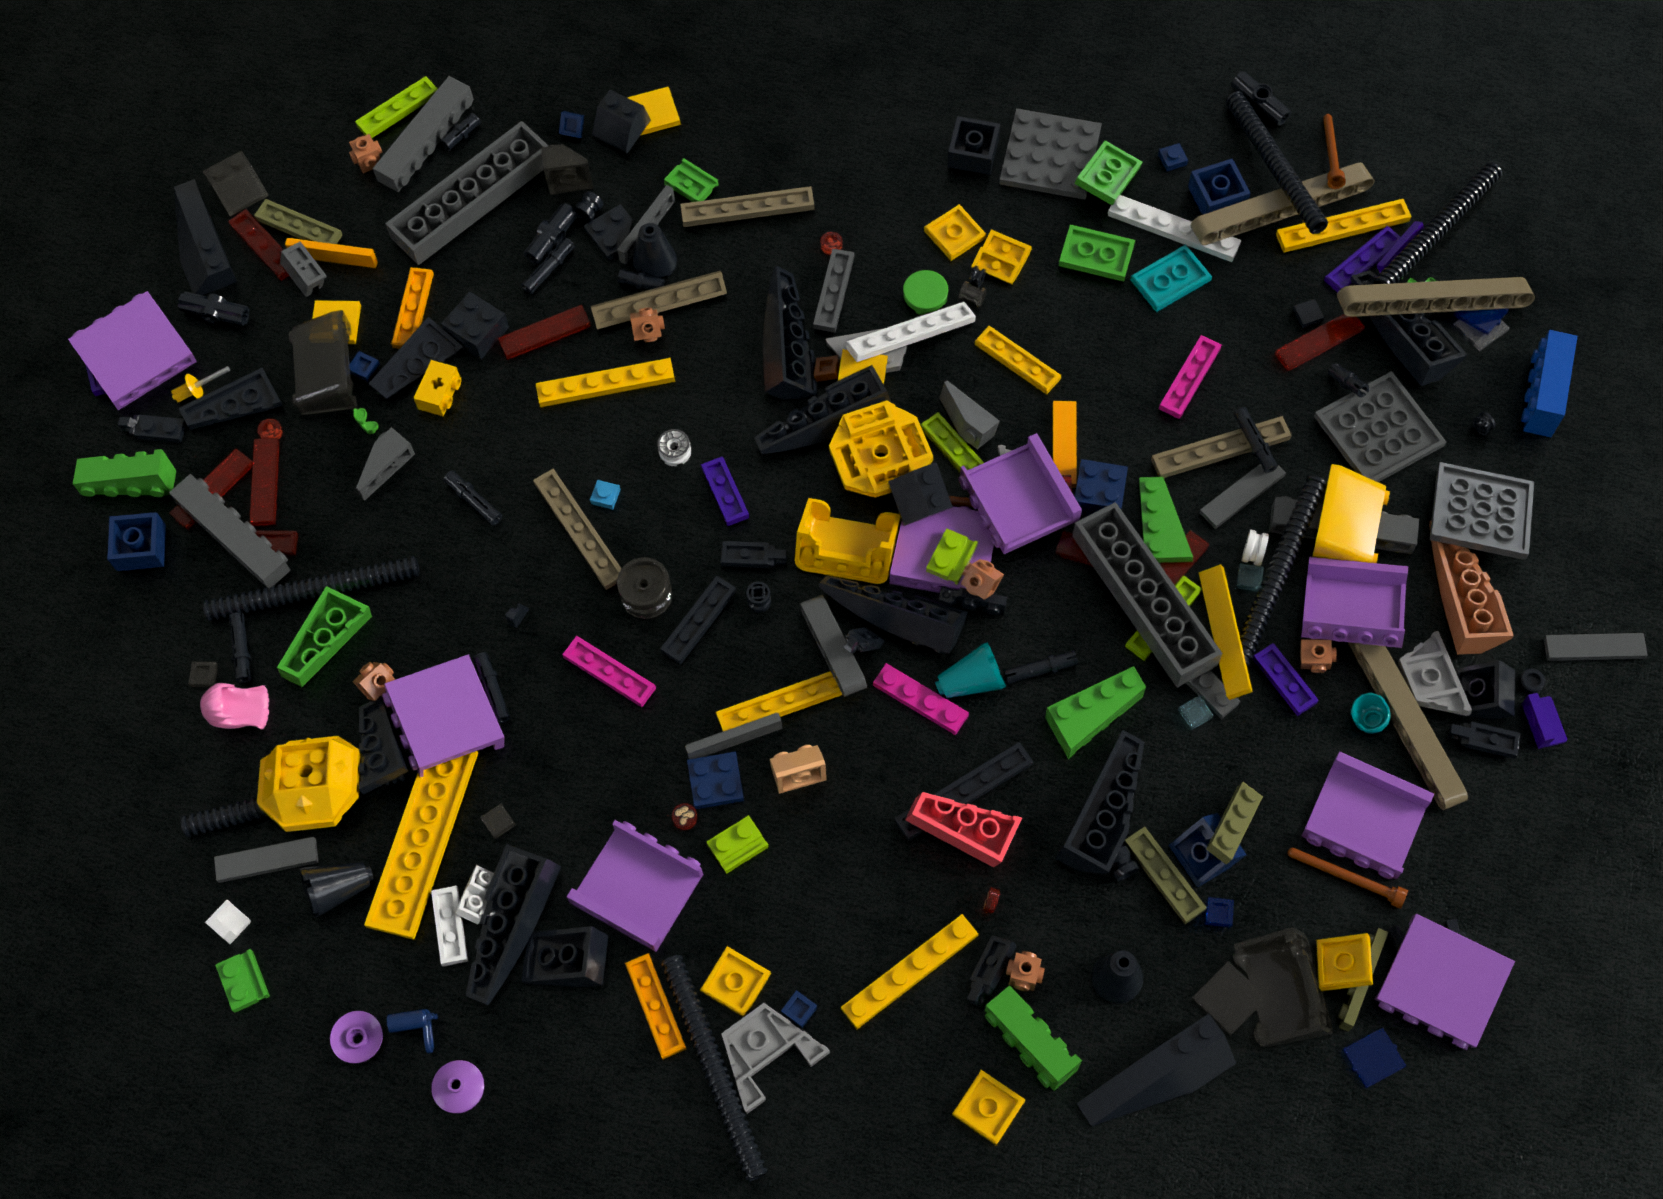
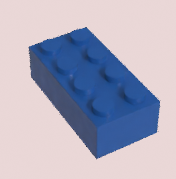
(1549, 383)

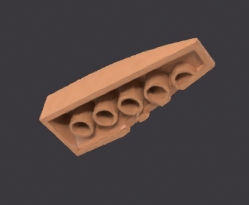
(1469, 601)

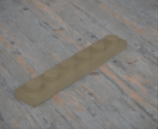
(747, 206)
(660, 298)
(1217, 448)
(578, 528)

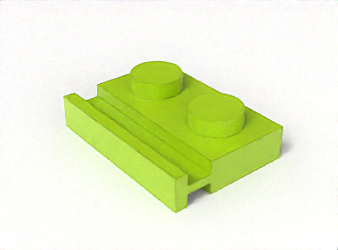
(951, 556)
(737, 844)

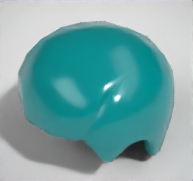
(1370, 713)

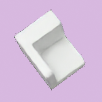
(228, 921)

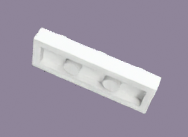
(449, 926)

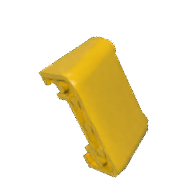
(1350, 516)
(845, 546)

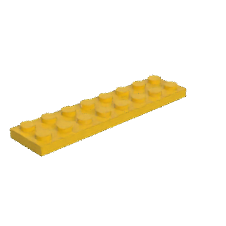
(419, 847)

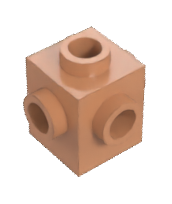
(365, 152)
(643, 331)
(981, 578)
(1310, 659)
(373, 679)
(1025, 980)

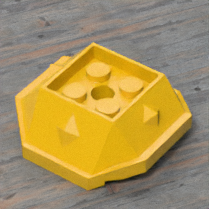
(876, 431)
(314, 800)

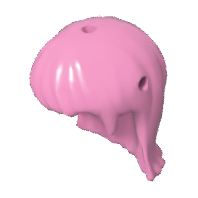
(235, 707)

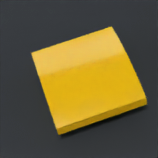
(1002, 257)

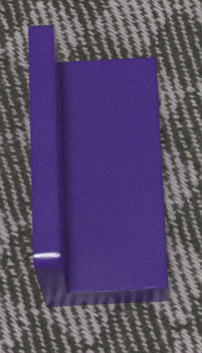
(1543, 721)

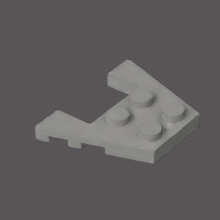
(759, 1041)

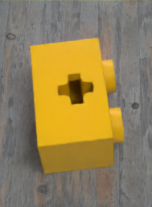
(437, 388)

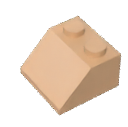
(798, 768)

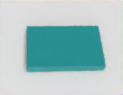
(1171, 278)

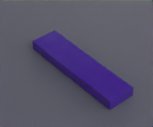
(1363, 259)

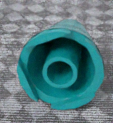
(971, 675)

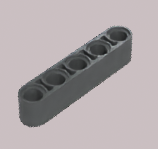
(831, 643)

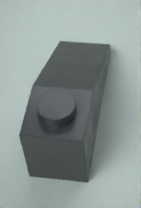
(968, 417)
(386, 457)

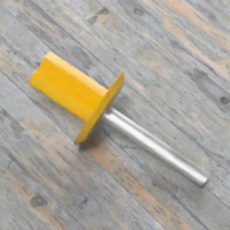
(193, 386)

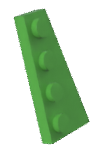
(1161, 524)

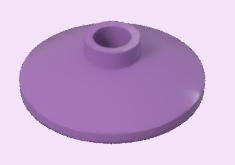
(349, 1027)
(466, 1095)

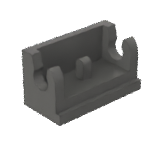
(302, 268)

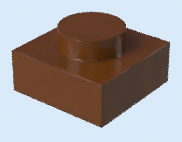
(827, 368)

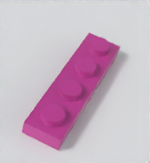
(1190, 377)
(609, 671)
(920, 699)

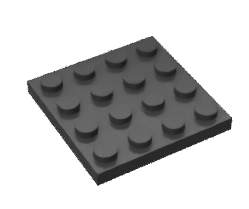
(1049, 152)
(1381, 429)
(1482, 511)

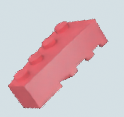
(965, 826)

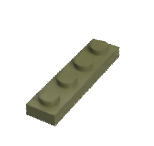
(296, 223)
(1234, 823)
(1165, 875)
(1349, 1012)

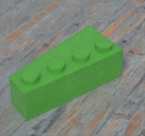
(125, 475)
(324, 632)
(1093, 709)
(1032, 1039)

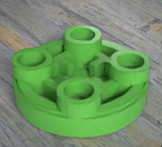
(925, 291)

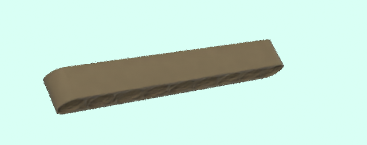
(1275, 206)
(1435, 296)
(1411, 724)

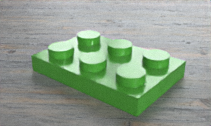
(1108, 172)
(1096, 253)

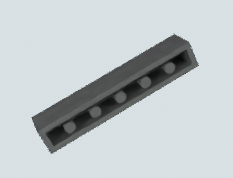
(423, 134)
(230, 531)
(1394, 531)

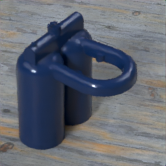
(414, 1020)

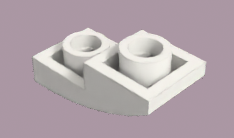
(473, 899)

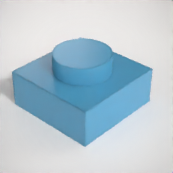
(605, 494)

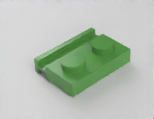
(691, 181)
(242, 980)

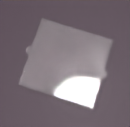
(1477, 337)

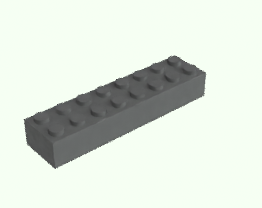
(468, 193)
(1146, 594)

